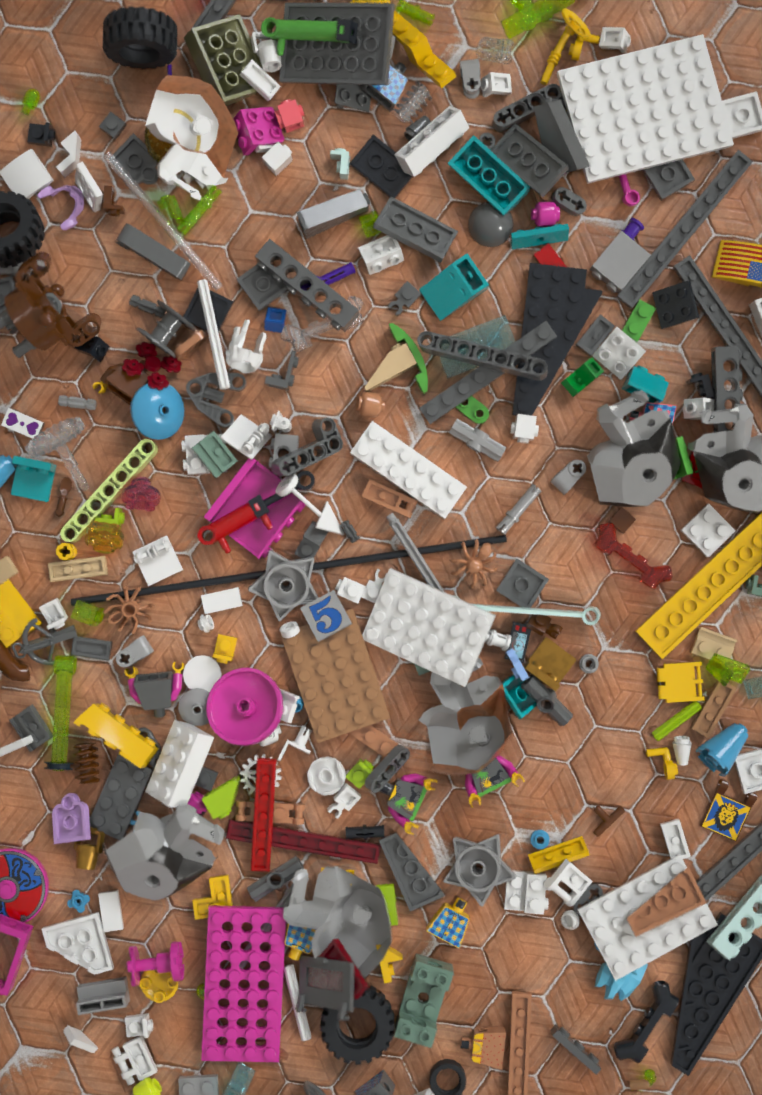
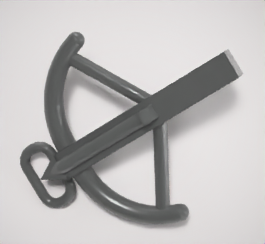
(51, 638)

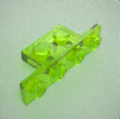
(531, 15)

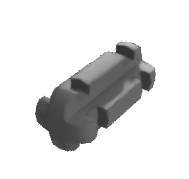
(349, 531)

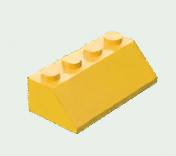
(14, 614)

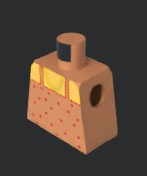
(486, 1046)

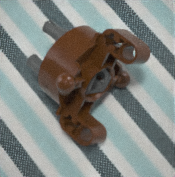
(40, 313)

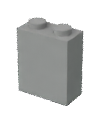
(619, 262)

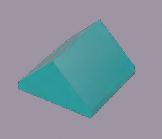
(516, 697)

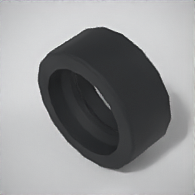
(450, 1064)

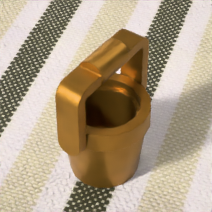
(88, 854)

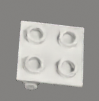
(619, 353)
(247, 436)
(157, 560)

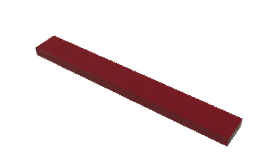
(309, 842)

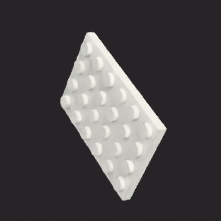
(428, 627)
(613, 935)

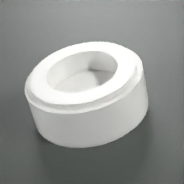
(289, 629)

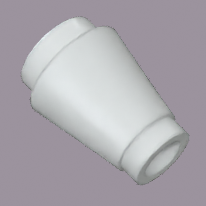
(682, 749)

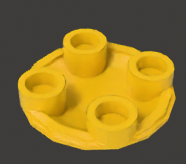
(157, 985)

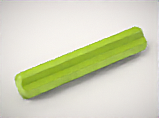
(676, 720)

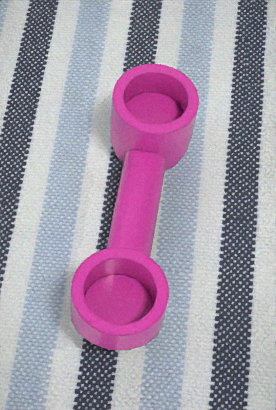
(630, 197)

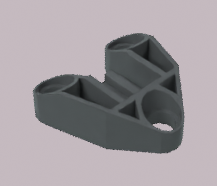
(211, 410)

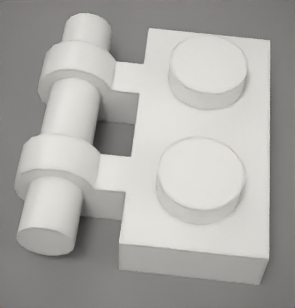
(139, 1058)

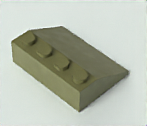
(221, 54)

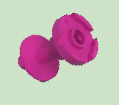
(163, 963)

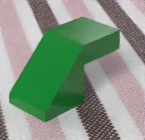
(582, 377)

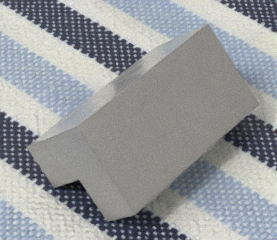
(102, 995)

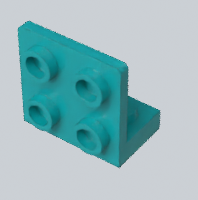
(33, 479)

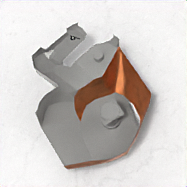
(468, 725)

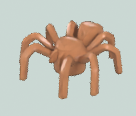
(475, 564)
(128, 609)

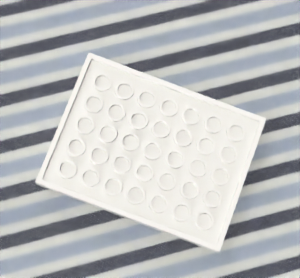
(645, 108)

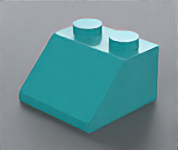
(652, 385)

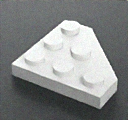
(81, 942)

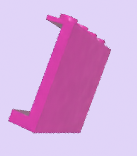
(248, 483)

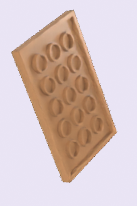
(336, 680)

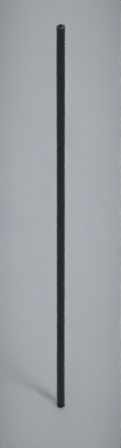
(317, 566)

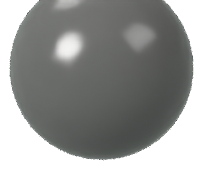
(489, 226)

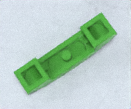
(401, 336)

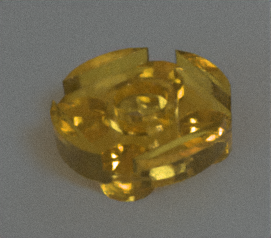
(97, 530)

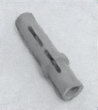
(513, 515)

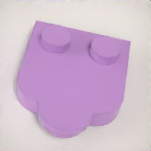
(71, 820)

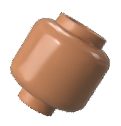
(369, 404)

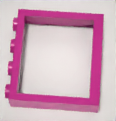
(19, 930)

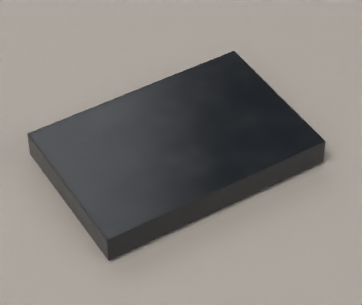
(380, 167)

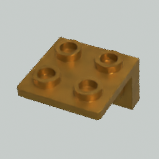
(549, 663)

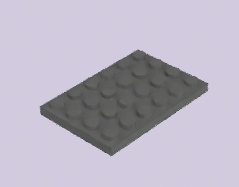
(337, 62)

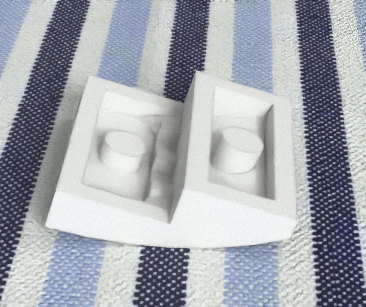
(26, 174)

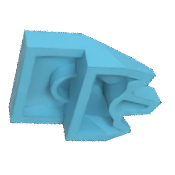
(622, 986)

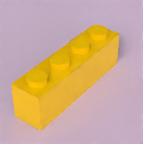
(118, 734)

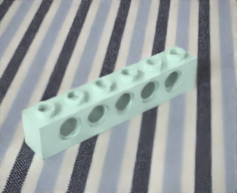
(744, 908)

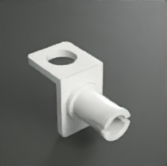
(299, 742)

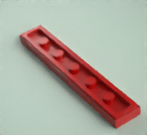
(263, 814)

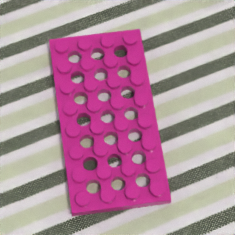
(253, 993)

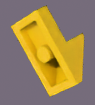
(386, 968)

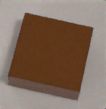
(622, 520)

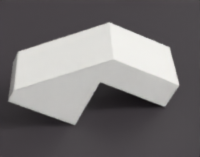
(72, 145)

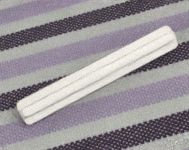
(293, 987)

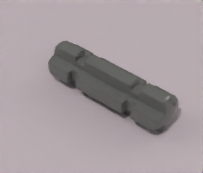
(146, 306)

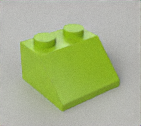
(222, 798)

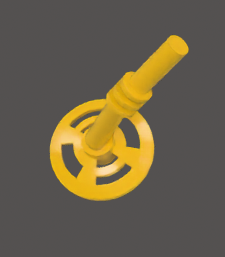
(572, 27)

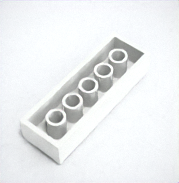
(408, 470)

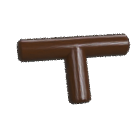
(607, 820)

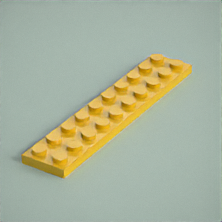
(704, 591)

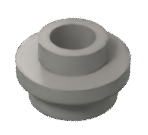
(594, 666)

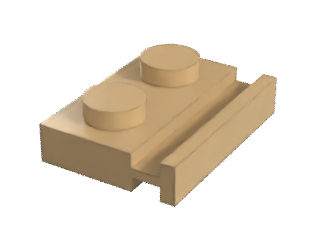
(711, 642)

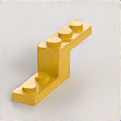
(420, 52)

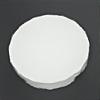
(201, 672)
(326, 775)

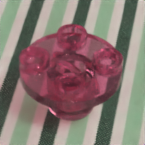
(141, 495)

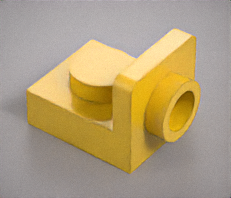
(225, 648)

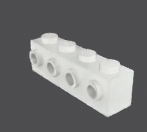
(432, 141)

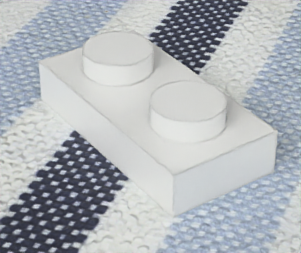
(675, 838)

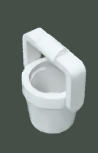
(266, 52)

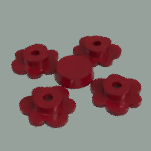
(152, 364)

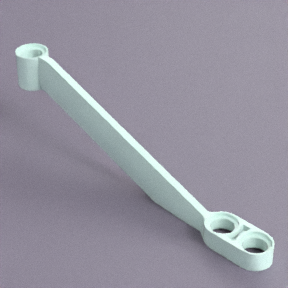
(539, 611)

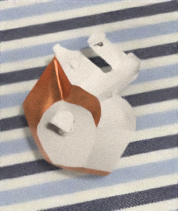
(210, 121)

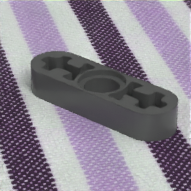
(378, 777)

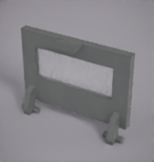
(326, 984)

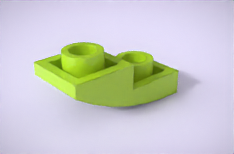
(389, 893)

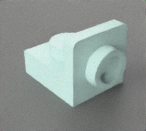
(343, 165)

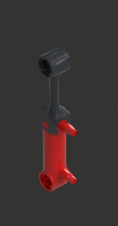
(245, 514)

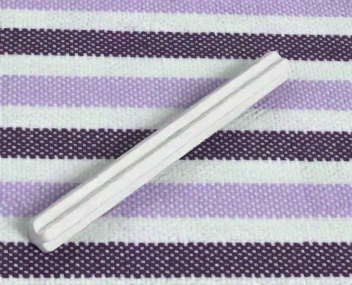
(213, 334)

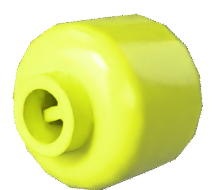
(147, 1087)

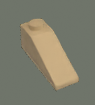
(395, 363)

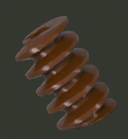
(86, 763)

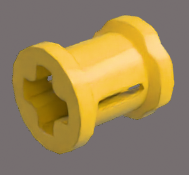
(73, 551)

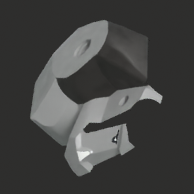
(730, 460)

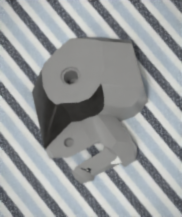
(638, 457)
(160, 857)

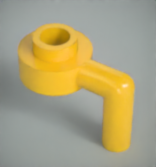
(575, 49)
(669, 768)

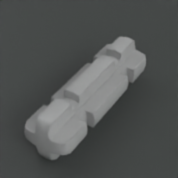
(77, 402)

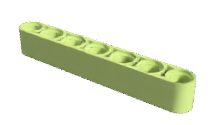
(112, 480)

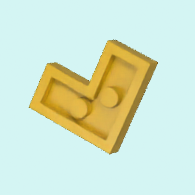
(220, 896)

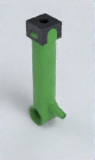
(335, 31)

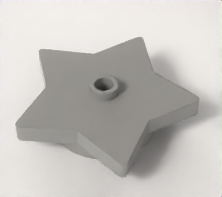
(283, 597)
(477, 881)

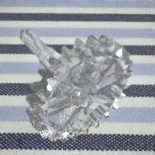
(56, 438)

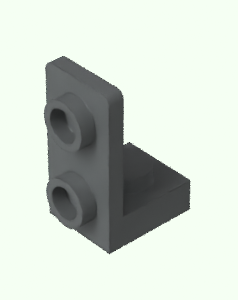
(276, 380)

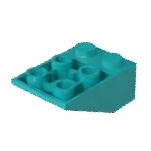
(454, 287)

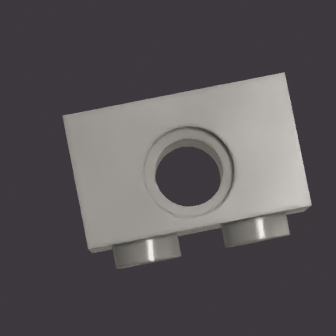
(281, 442)

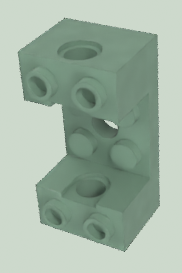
(416, 1018)

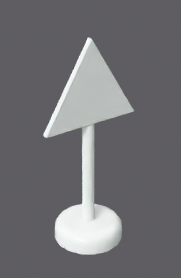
(327, 520)

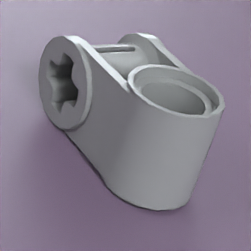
(470, 76)
(566, 478)
(136, 650)

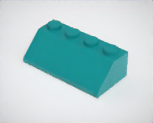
(489, 176)

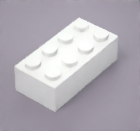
(179, 764)

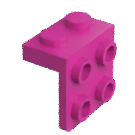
(257, 128)

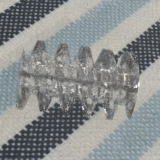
(412, 103)

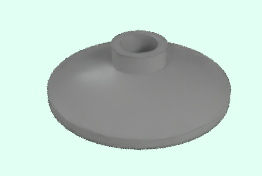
(191, 699)

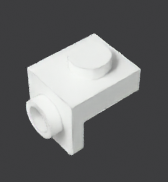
(54, 614)

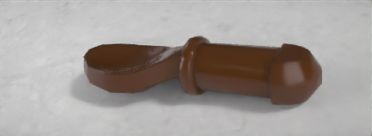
(65, 488)

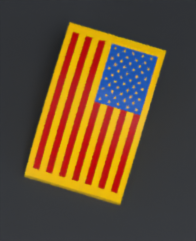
(739, 263)

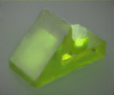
(727, 669)

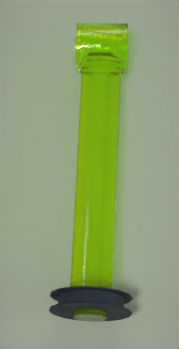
(64, 668)

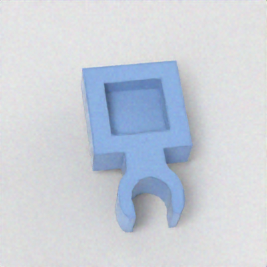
(518, 669)

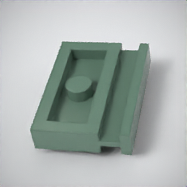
(214, 454)

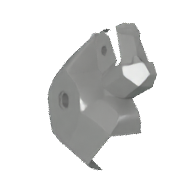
(343, 911)

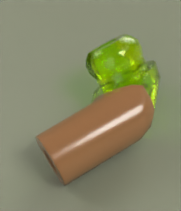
(645, 1083)

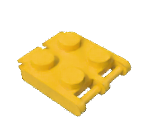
(680, 682)

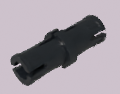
(364, 832)

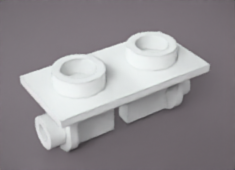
(280, 423)

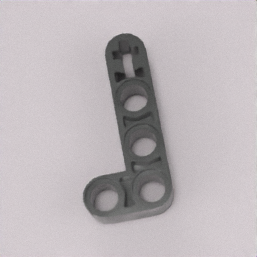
(525, 106)
(152, 251)
(306, 452)

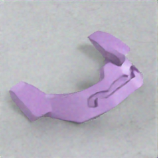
(76, 193)

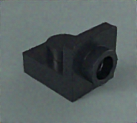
(41, 134)
(94, 347)
(704, 388)

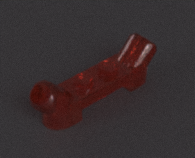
(650, 576)

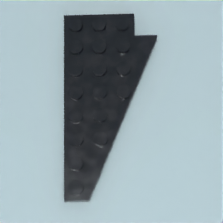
(561, 299)
(709, 993)

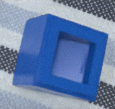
(275, 319)

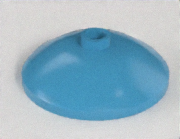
(148, 414)

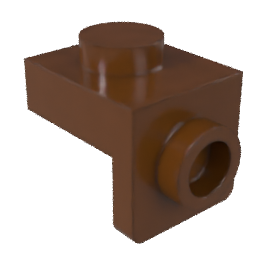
(108, 202)

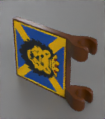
(726, 814)

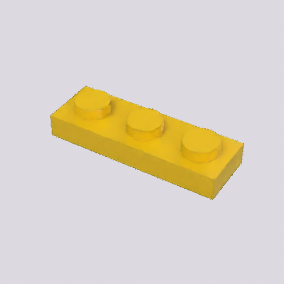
(555, 855)

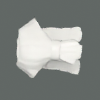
(244, 359)

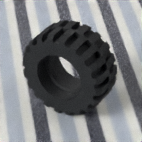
(139, 37)
(29, 233)
(367, 1047)

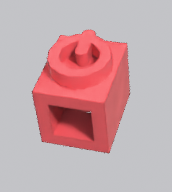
(289, 115)

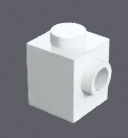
(694, 406)
(524, 428)

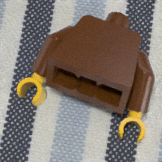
(120, 383)

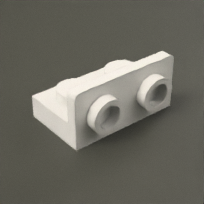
(381, 254)

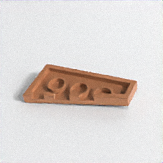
(667, 904)

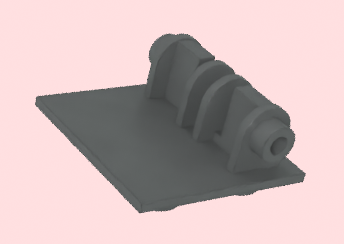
(352, 97)

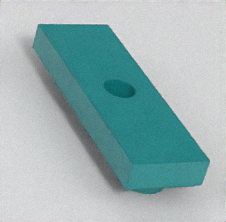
(539, 236)

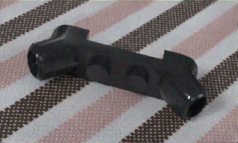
(635, 1047)

